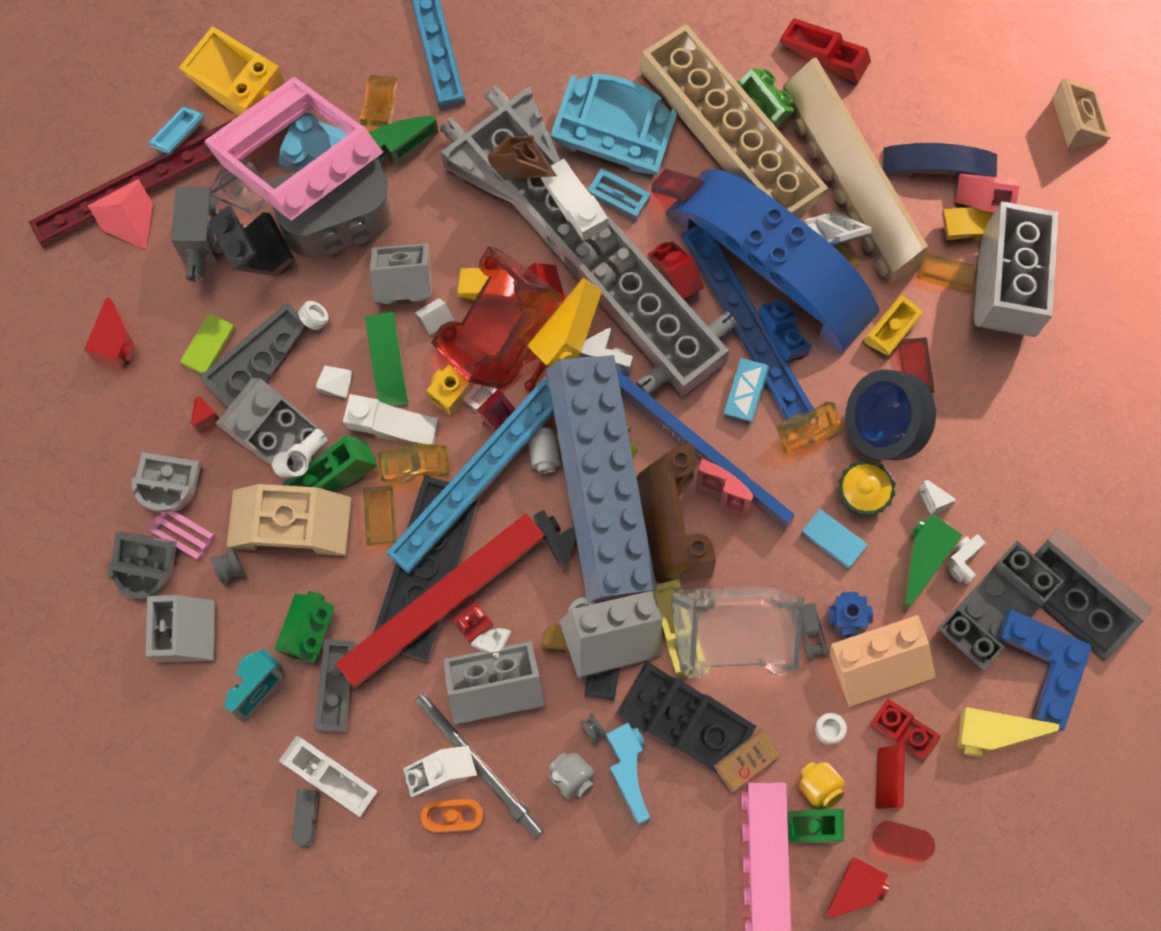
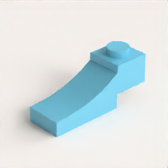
(627, 747)

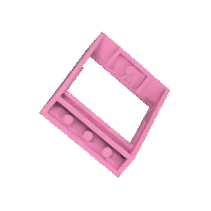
(271, 117)

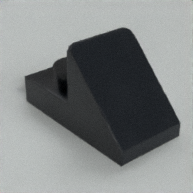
(561, 545)

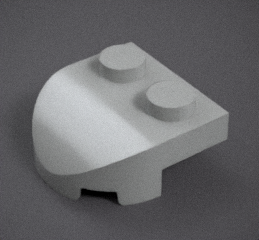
(165, 482)

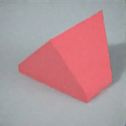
(125, 214)

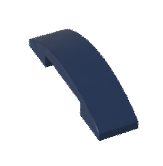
(938, 159)

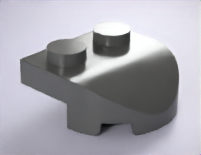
(141, 563)

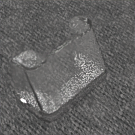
(737, 628)

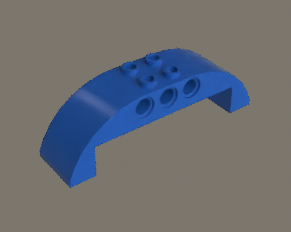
(782, 252)

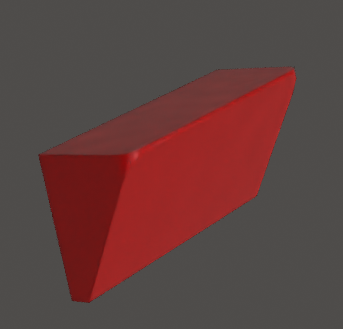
(890, 778)

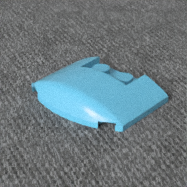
(614, 122)

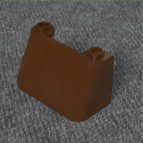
(671, 550)

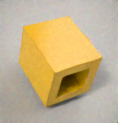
(448, 389)

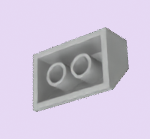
(613, 633)
(493, 686)

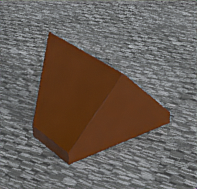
(520, 158)

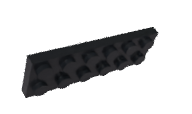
(437, 564)

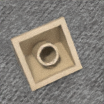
(1080, 114)

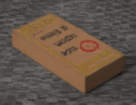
(747, 760)

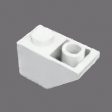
(439, 771)

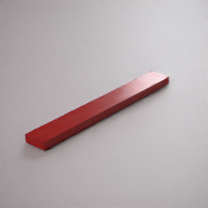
(440, 600)

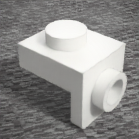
(964, 551)

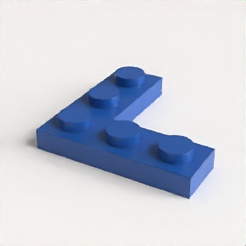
(1067, 660)

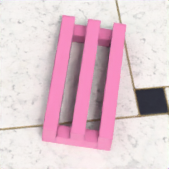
(203, 546)

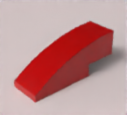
(828, 46)

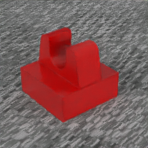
(472, 621)

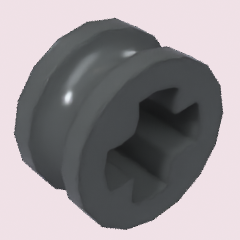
(592, 729)

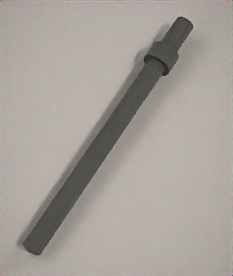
(518, 810)

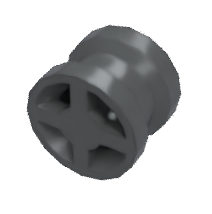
(227, 566)

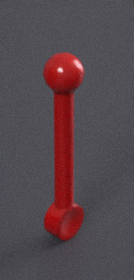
(530, 384)

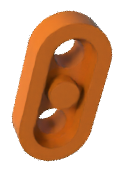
(452, 815)

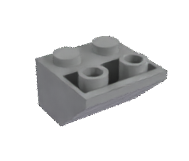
(180, 629)

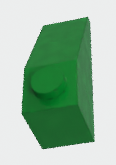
(337, 466)
(927, 552)

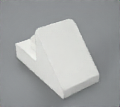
(598, 346)

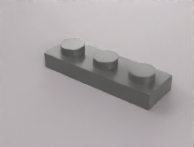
(333, 689)

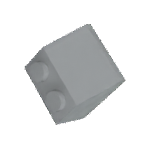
(401, 273)

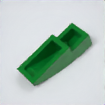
(403, 136)
(386, 359)

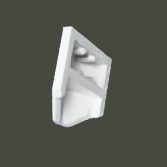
(838, 227)

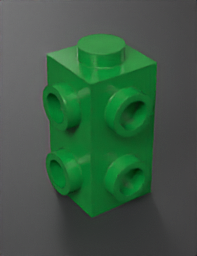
(305, 627)

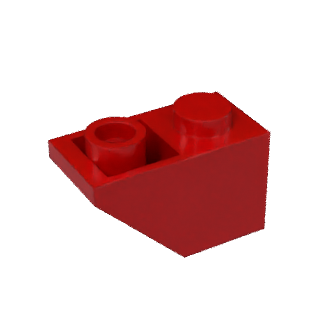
(677, 268)

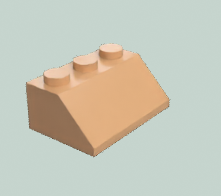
(882, 661)

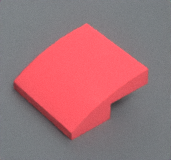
(718, 480)

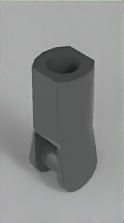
(810, 628)
(305, 817)

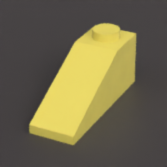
(991, 731)

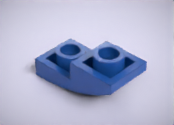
(781, 327)

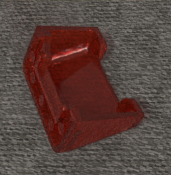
(500, 324)

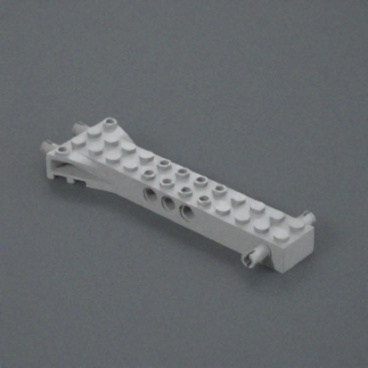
(631, 287)

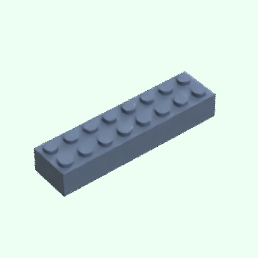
(600, 478)

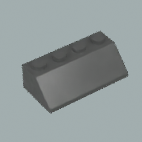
(1091, 598)

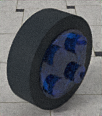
(890, 415)

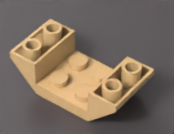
(289, 519)

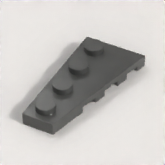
(255, 355)

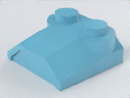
(307, 141)

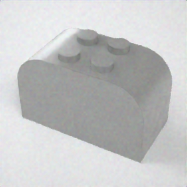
(1017, 270)

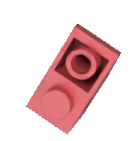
(985, 191)

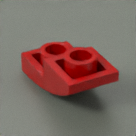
(905, 730)

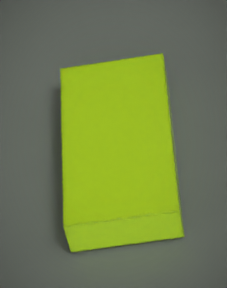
(207, 344)

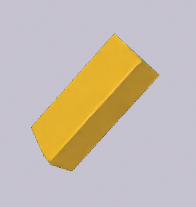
(893, 325)

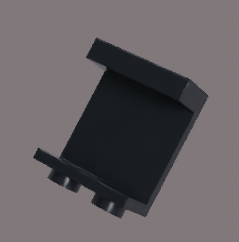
(253, 246)

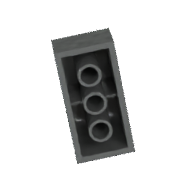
(343, 217)

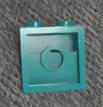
(260, 677)

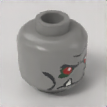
(571, 775)

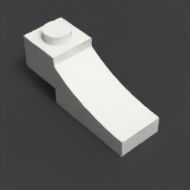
(575, 201)
(389, 422)
(328, 776)

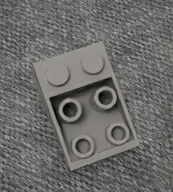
(265, 422)

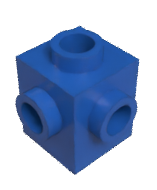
(844, 623)

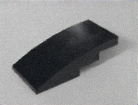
(683, 718)

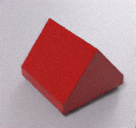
(202, 415)

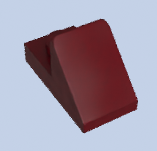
(495, 411)

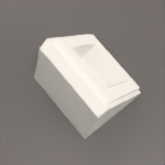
(434, 316)

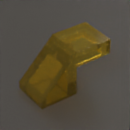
(380, 101)
(413, 461)

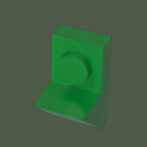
(816, 826)

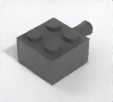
(191, 229)

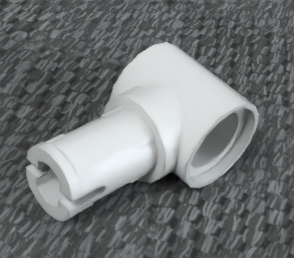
(300, 454)

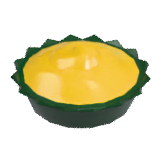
(867, 487)

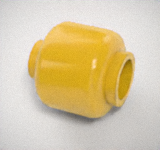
(821, 785)

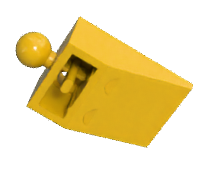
(231, 71)

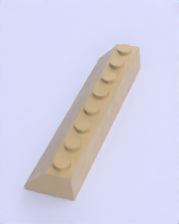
(729, 120)
(854, 172)

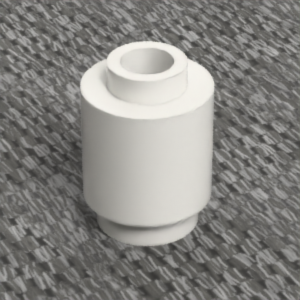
(544, 451)

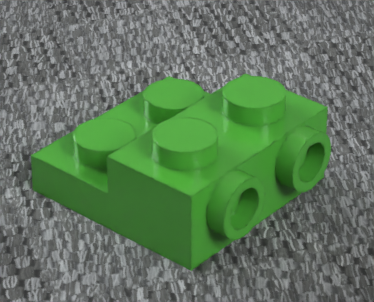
(766, 96)

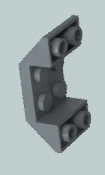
(1014, 583)

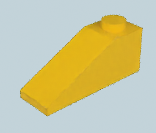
(568, 327)

